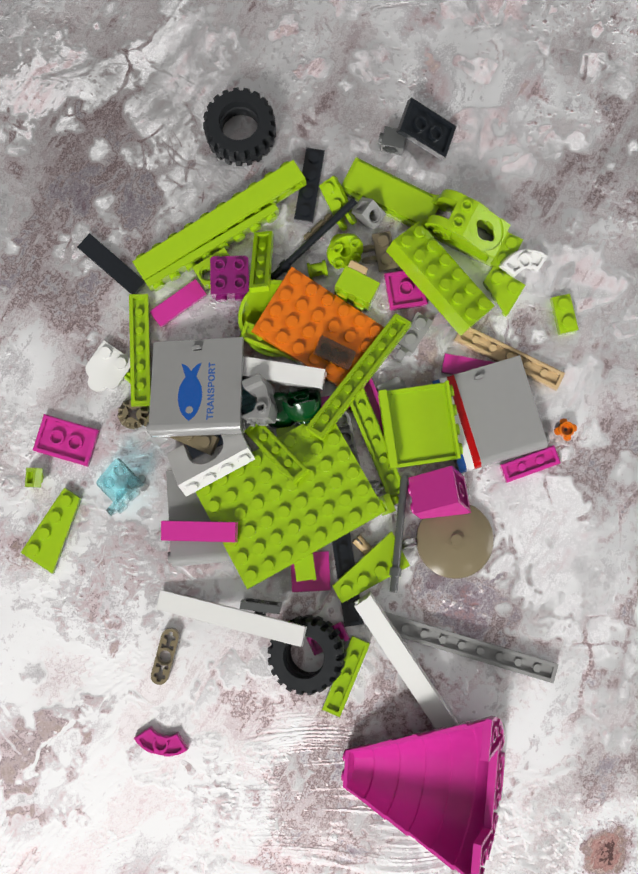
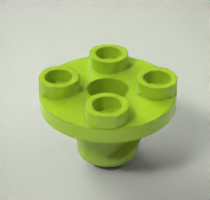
(344, 249)

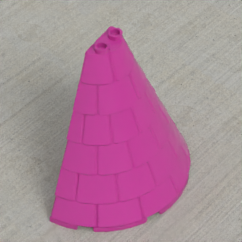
(436, 787)

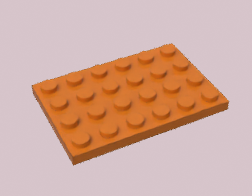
(303, 313)

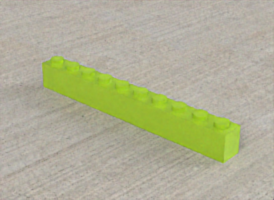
(243, 205)

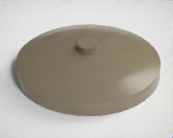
(455, 543)

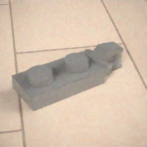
(413, 336)

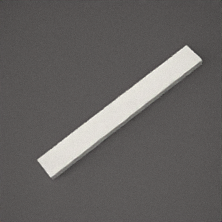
(232, 618)

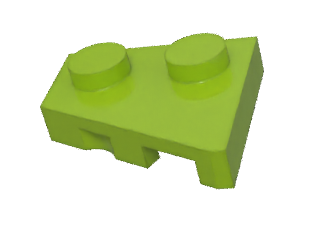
(503, 289)

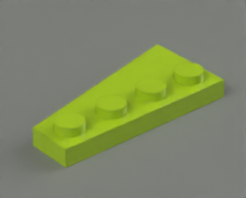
(49, 537)
(369, 570)

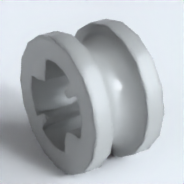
(408, 543)

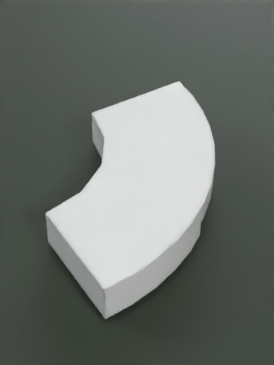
(522, 260)

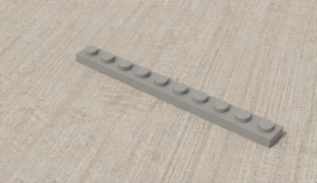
(474, 648)

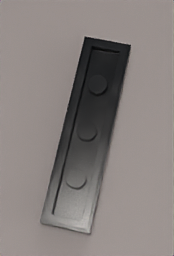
(111, 264)

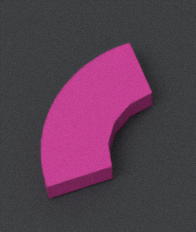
(161, 743)

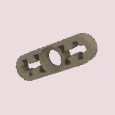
(166, 671)

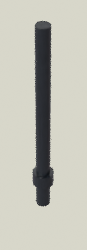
(286, 264)

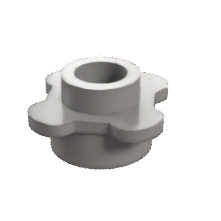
(377, 487)

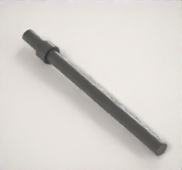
(395, 570)

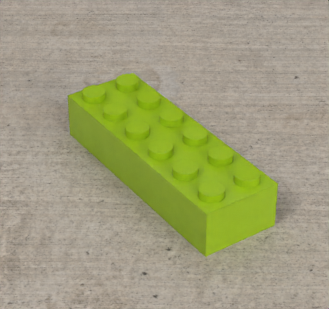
(439, 278)

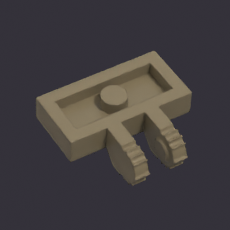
(381, 242)

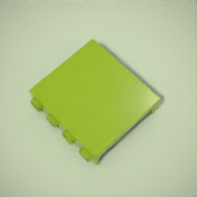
(419, 425)

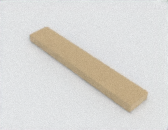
(500, 351)

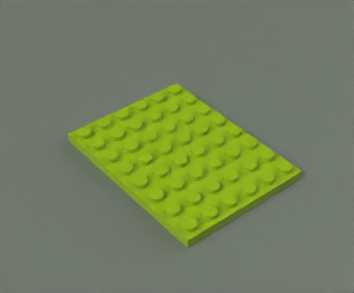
(286, 520)

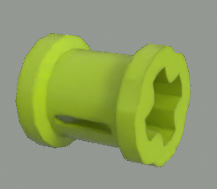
(317, 269)

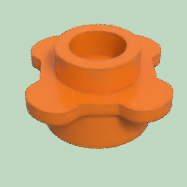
(571, 428)

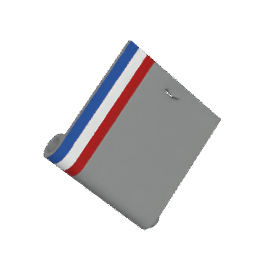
(495, 414)

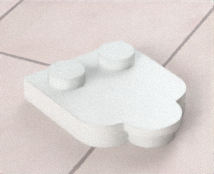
(107, 368)

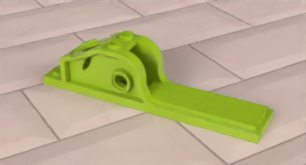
(411, 204)

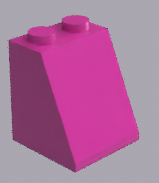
(439, 493)

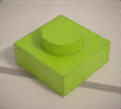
(34, 477)

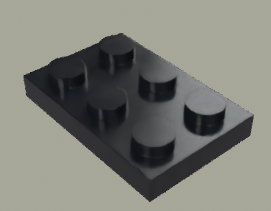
(426, 129)

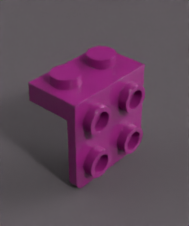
(229, 277)

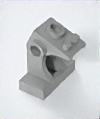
(263, 392)

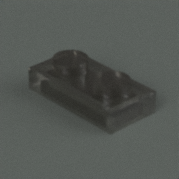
(334, 352)

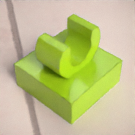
(388, 503)

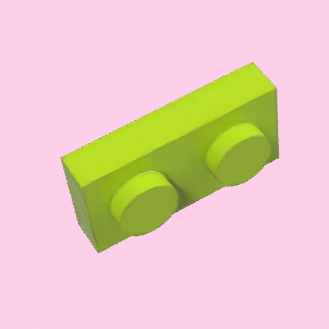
(564, 314)

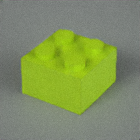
(356, 289)

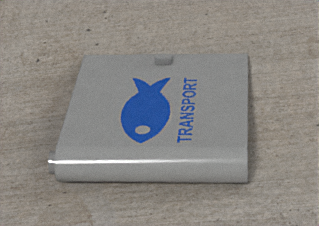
(196, 389)

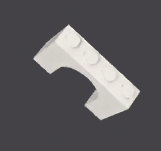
(194, 476)

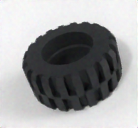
(234, 104)
(299, 679)

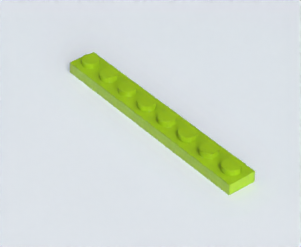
(233, 235)
(358, 377)

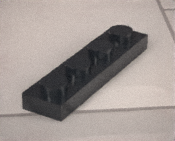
(308, 194)

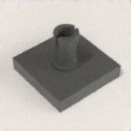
(261, 606)

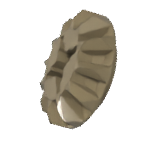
(132, 423)

